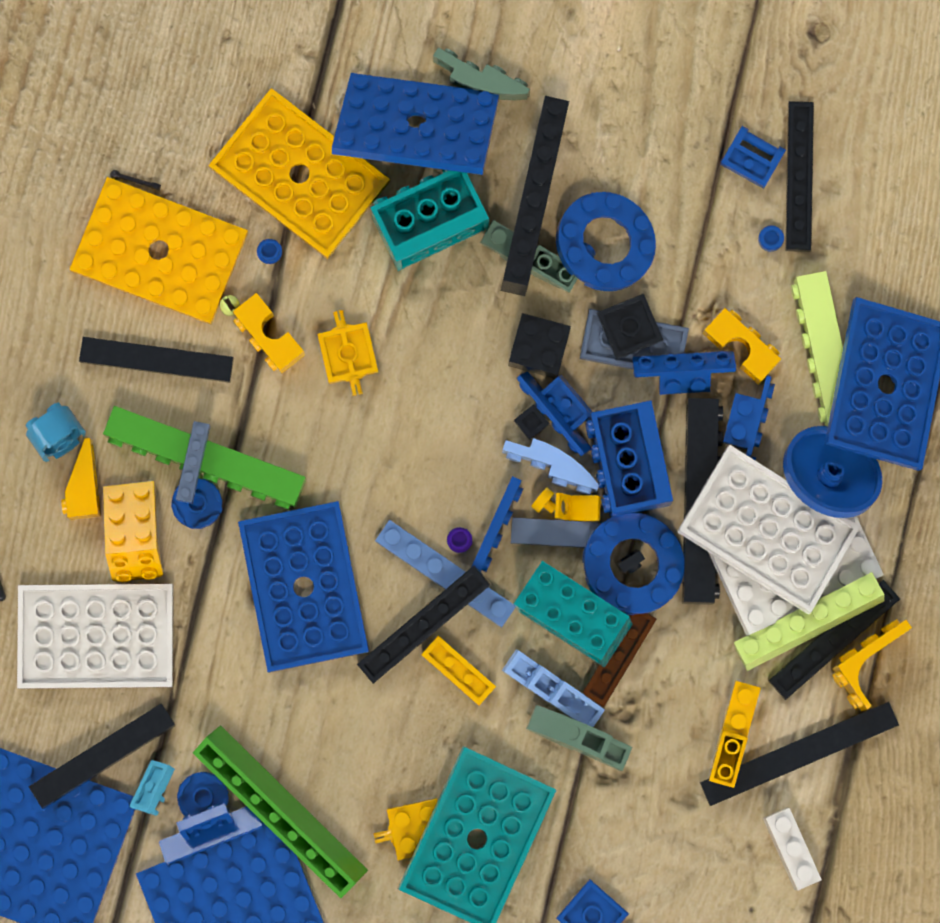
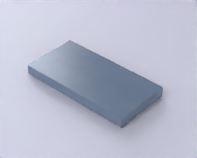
(597, 349)

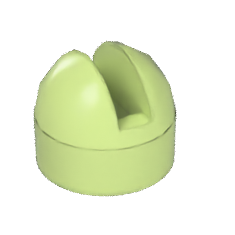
(225, 309)

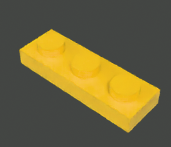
(458, 670)

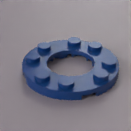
(587, 269)
(669, 559)

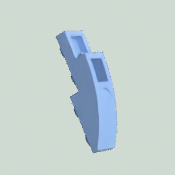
(562, 467)

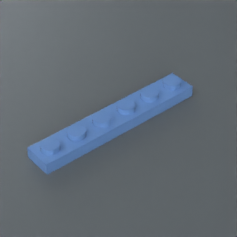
(441, 570)

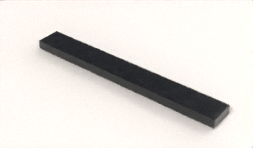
(804, 752)

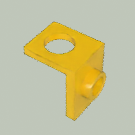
(578, 507)

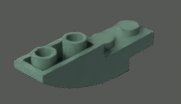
(490, 79)
(545, 266)
(579, 737)

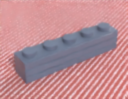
(193, 462)

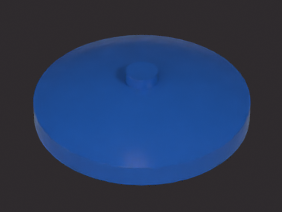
(829, 477)

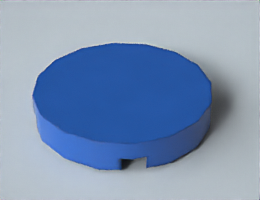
(203, 511)
(200, 792)

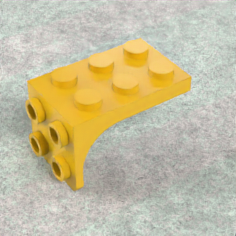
(131, 531)
(847, 671)

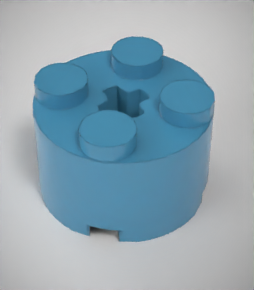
(54, 432)

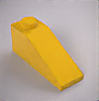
(82, 489)

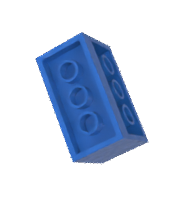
(640, 446)

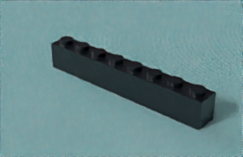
(534, 196)
(700, 461)

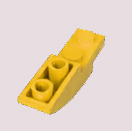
(734, 734)

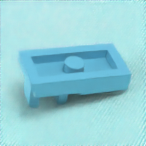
(151, 787)

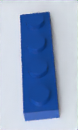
(501, 517)

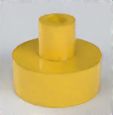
(544, 501)

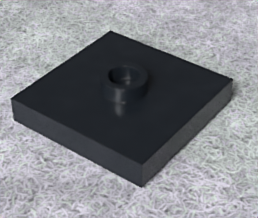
(629, 326)

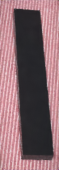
(799, 176)
(156, 359)
(423, 624)
(827, 646)
(101, 756)

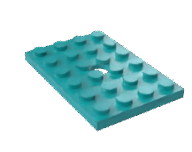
(486, 798)

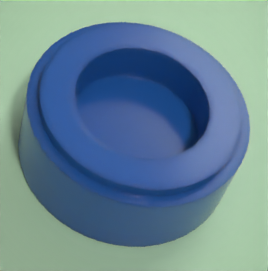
(771, 238)

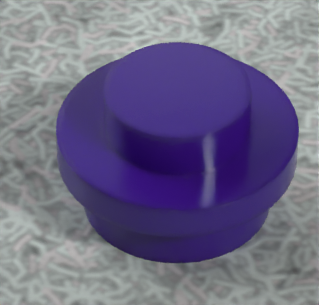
(459, 540)

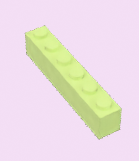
(820, 336)
(801, 627)

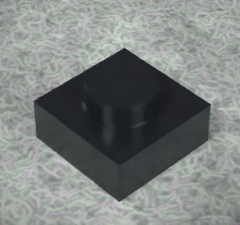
(531, 422)
(630, 562)

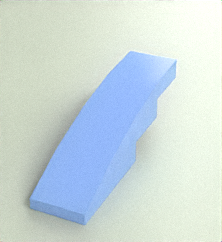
(552, 689)

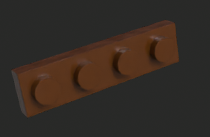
(606, 679)

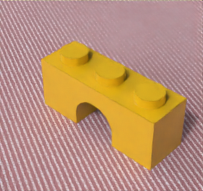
(728, 328)
(280, 352)

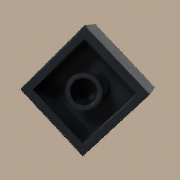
(539, 346)

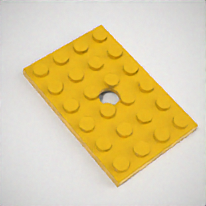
(260, 163)
(191, 274)

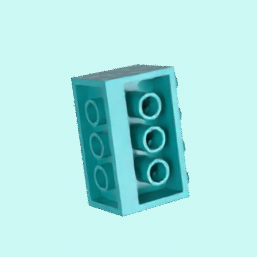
(429, 233)
(573, 613)

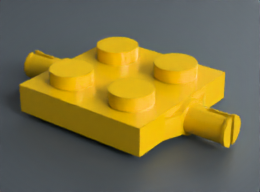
(347, 353)
(407, 826)

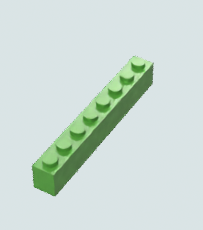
(218, 461)
(280, 811)

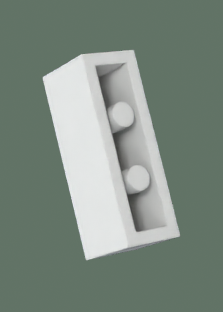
(792, 849)

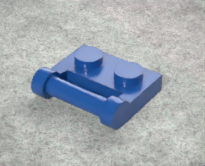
(749, 164)

